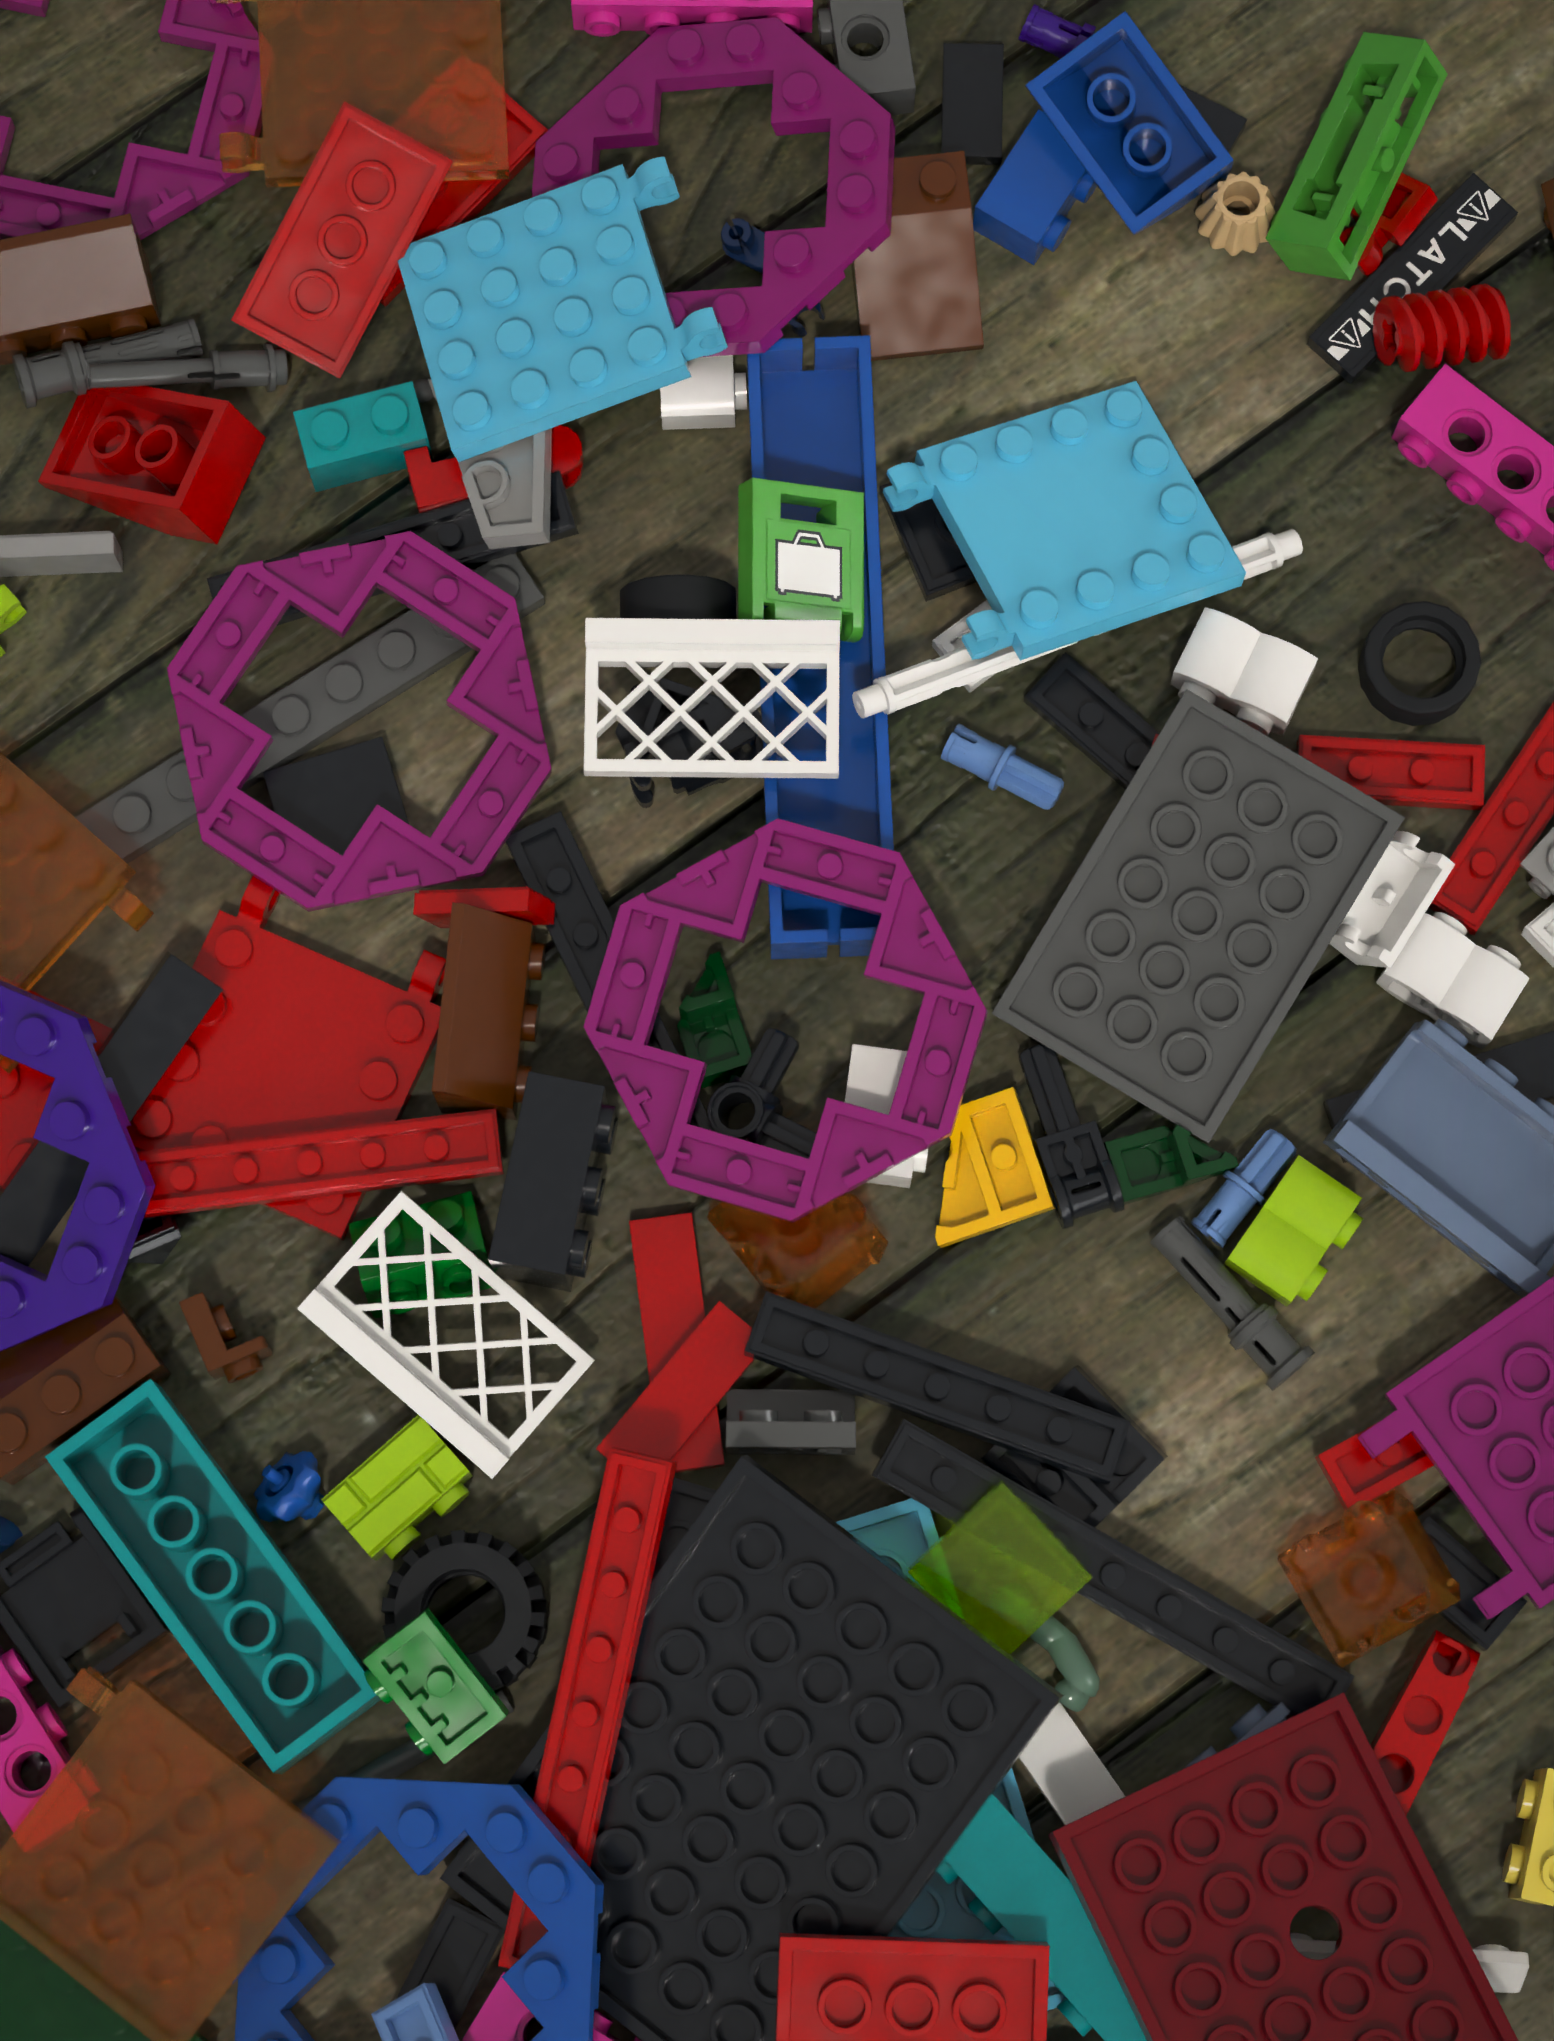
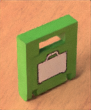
(801, 565)

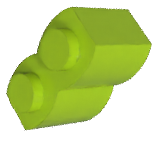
(1294, 1233)

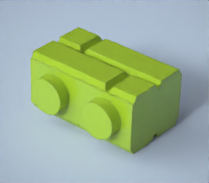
(398, 1490)

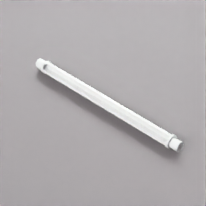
(958, 668)

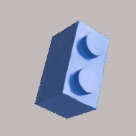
(1033, 193)

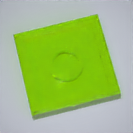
(1001, 1569)

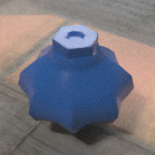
(290, 1489)

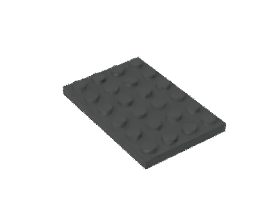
(1198, 915)

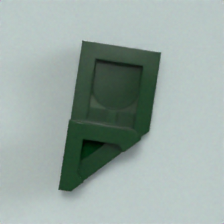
(712, 1026)
(1163, 1162)

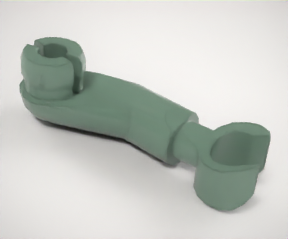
(1079, 1674)

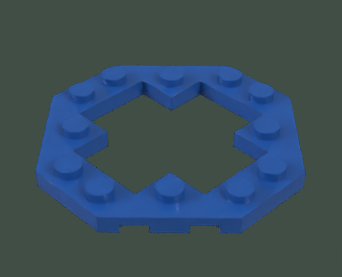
(424, 1824)

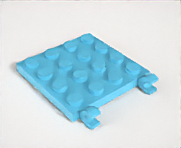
(550, 310)

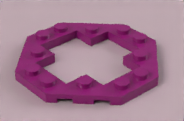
(806, 98)
(153, 181)
(386, 852)
(850, 1140)

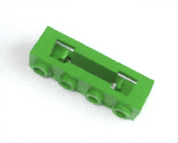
(1356, 155)

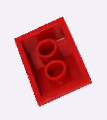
(155, 458)

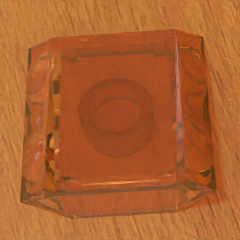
(803, 1257)
(1369, 1576)

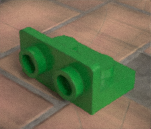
(433, 1687)

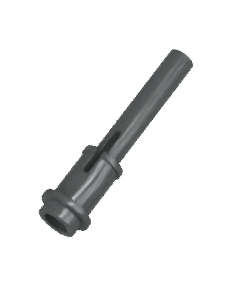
(222, 370)

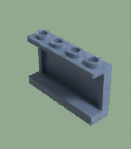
(1459, 1151)

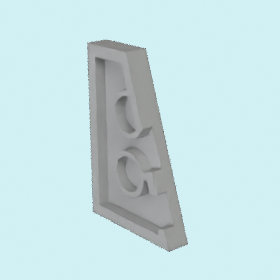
(511, 491)

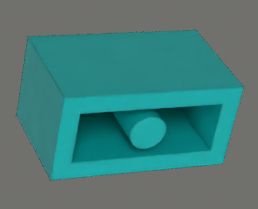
(361, 435)

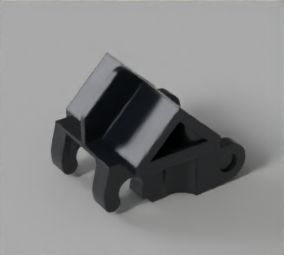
(680, 741)

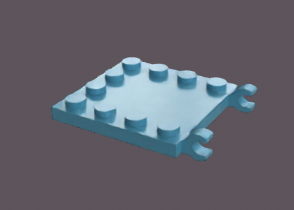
(1071, 522)

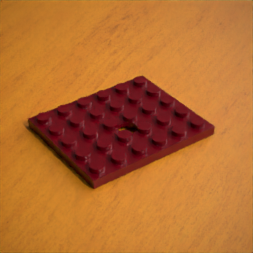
(1215, 1862)

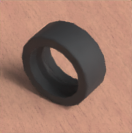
(678, 598)
(1429, 618)

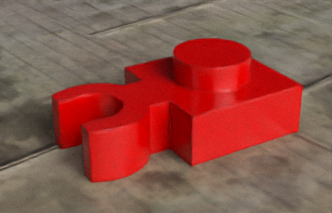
(1401, 216)

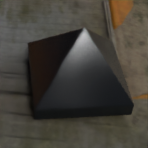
(155, 1240)

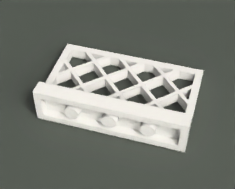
(704, 645)
(406, 1374)

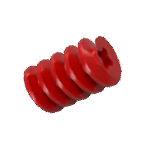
(1442, 326)

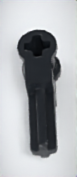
(1069, 1153)

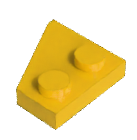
(990, 1170)

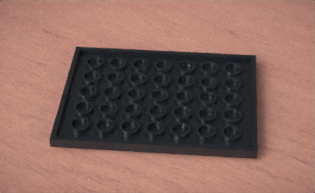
(781, 1761)

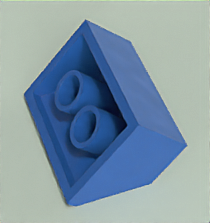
(1131, 124)

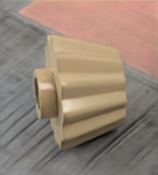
(1233, 230)

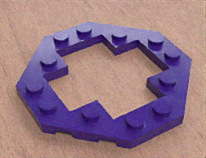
(90, 1123)

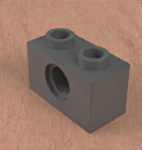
(889, 72)

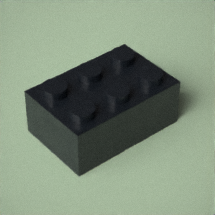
(553, 1182)

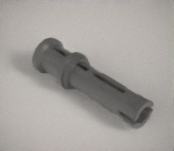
(67, 368)
(1251, 1324)

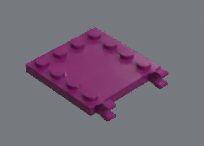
(1490, 1433)

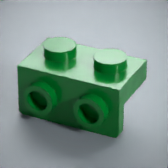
(405, 1237)

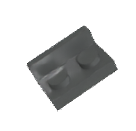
(790, 1422)

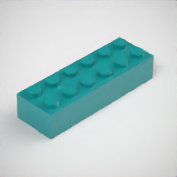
(215, 1576)

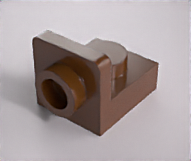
(212, 1331)

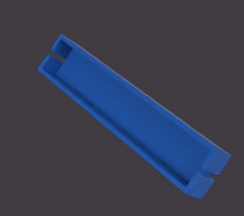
(822, 434)

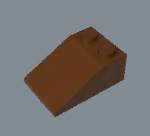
(922, 281)

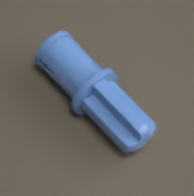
(1002, 767)
(1244, 1187)

